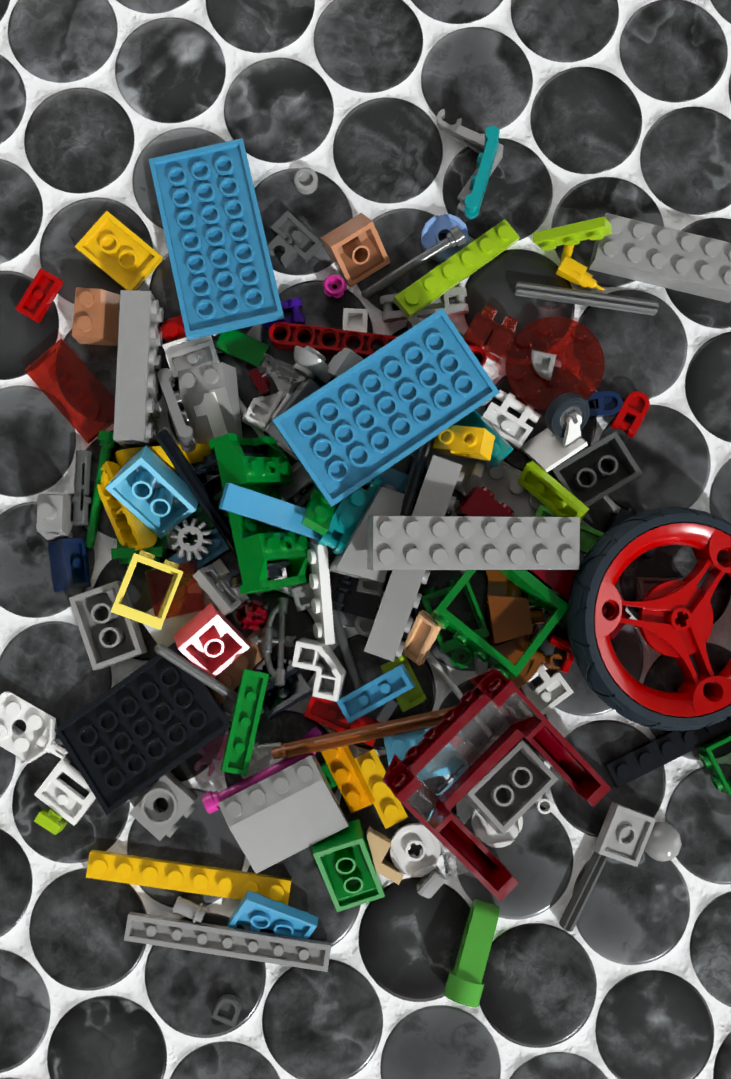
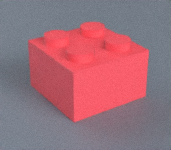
(210, 641)

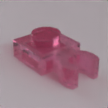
(212, 751)

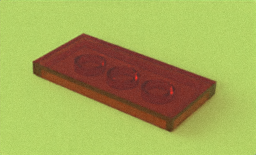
(73, 390)

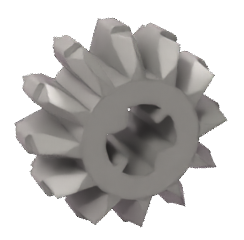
(183, 535)

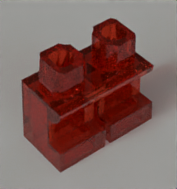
(501, 336)

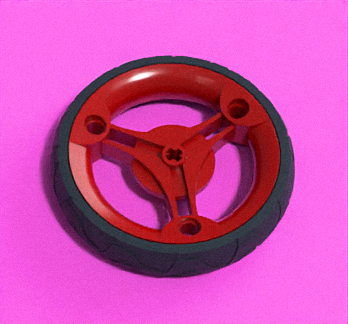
(671, 618)

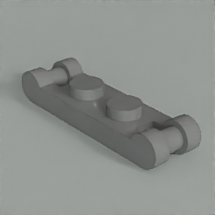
(179, 418)

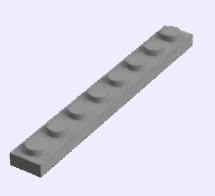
(227, 941)

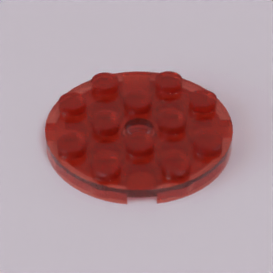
(574, 347)

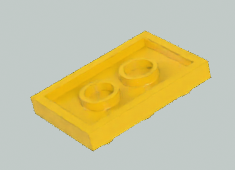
(119, 252)

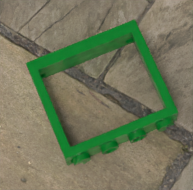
(481, 648)

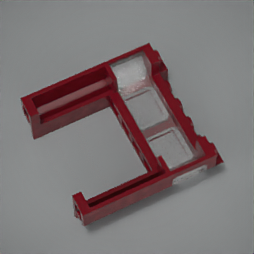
(464, 751)

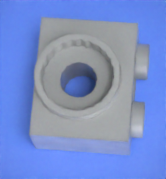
(160, 821)

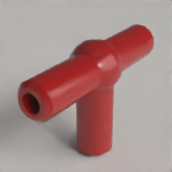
(564, 645)

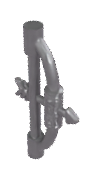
(267, 640)

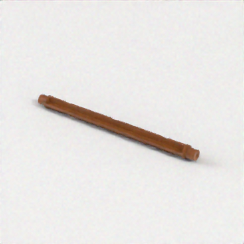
(359, 734)

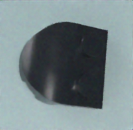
(280, 698)

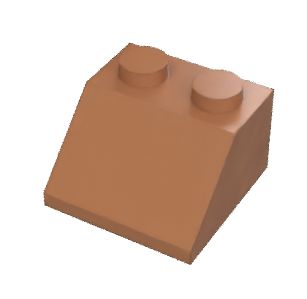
(356, 249)
(96, 317)

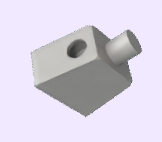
(55, 515)

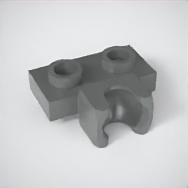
(293, 240)

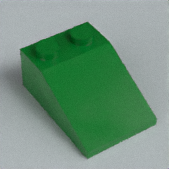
(348, 867)

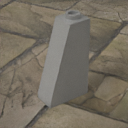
(353, 560)

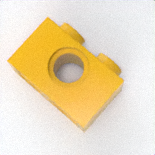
(465, 442)

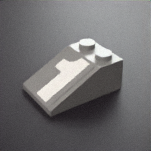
(211, 401)

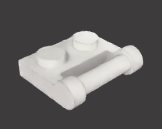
(63, 797)

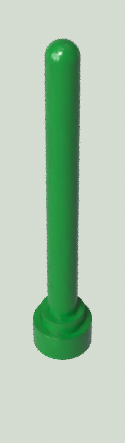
(107, 443)

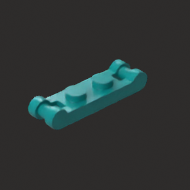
(479, 182)
(347, 516)

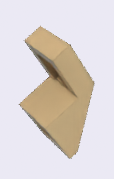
(379, 846)

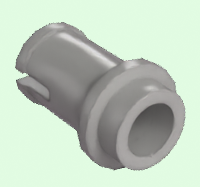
(190, 909)

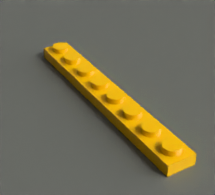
(185, 876)

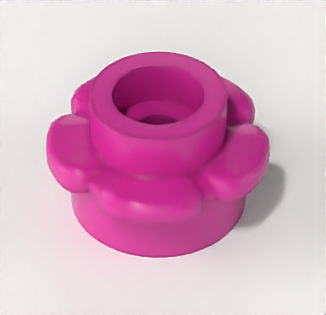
(334, 280)

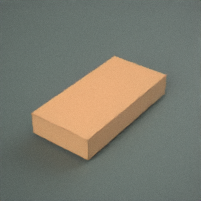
(421, 638)

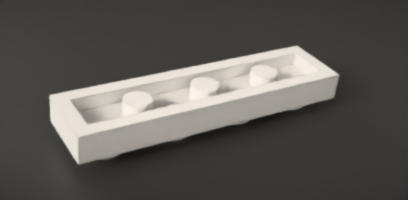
(322, 601)

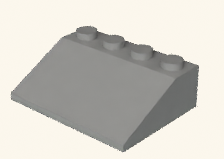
(283, 814)

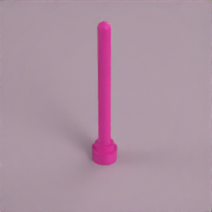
(212, 799)

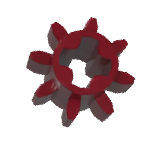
(251, 615)

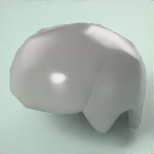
(663, 842)

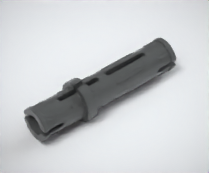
(83, 458)

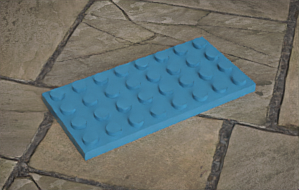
(215, 239)
(385, 407)

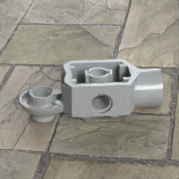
(312, 363)

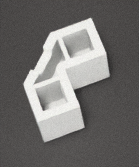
(329, 671)

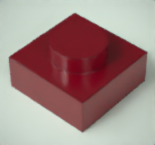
(260, 381)

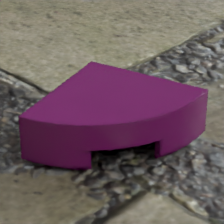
(314, 732)

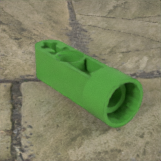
(465, 981)

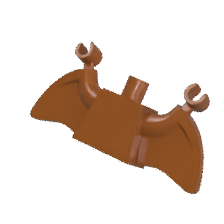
(511, 623)

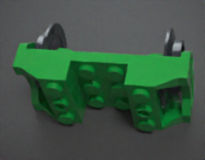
(259, 546)

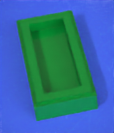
(242, 347)

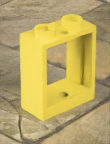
(135, 614)

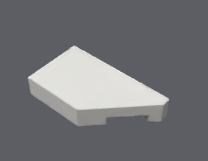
(261, 410)

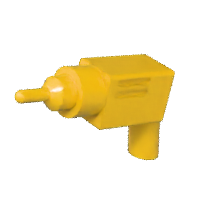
(575, 271)

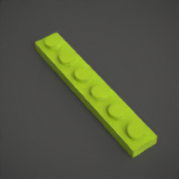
(456, 269)

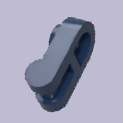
(607, 404)

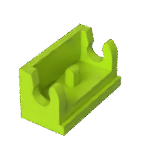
(411, 697)

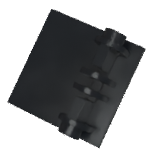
(349, 601)

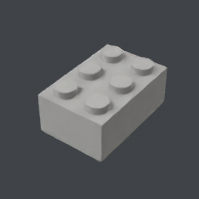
(106, 635)
(511, 787)

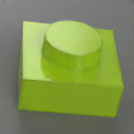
(51, 821)

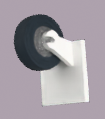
(562, 438)

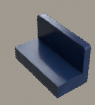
(69, 564)

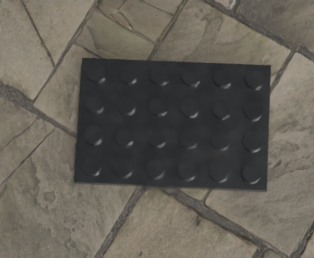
(141, 730)

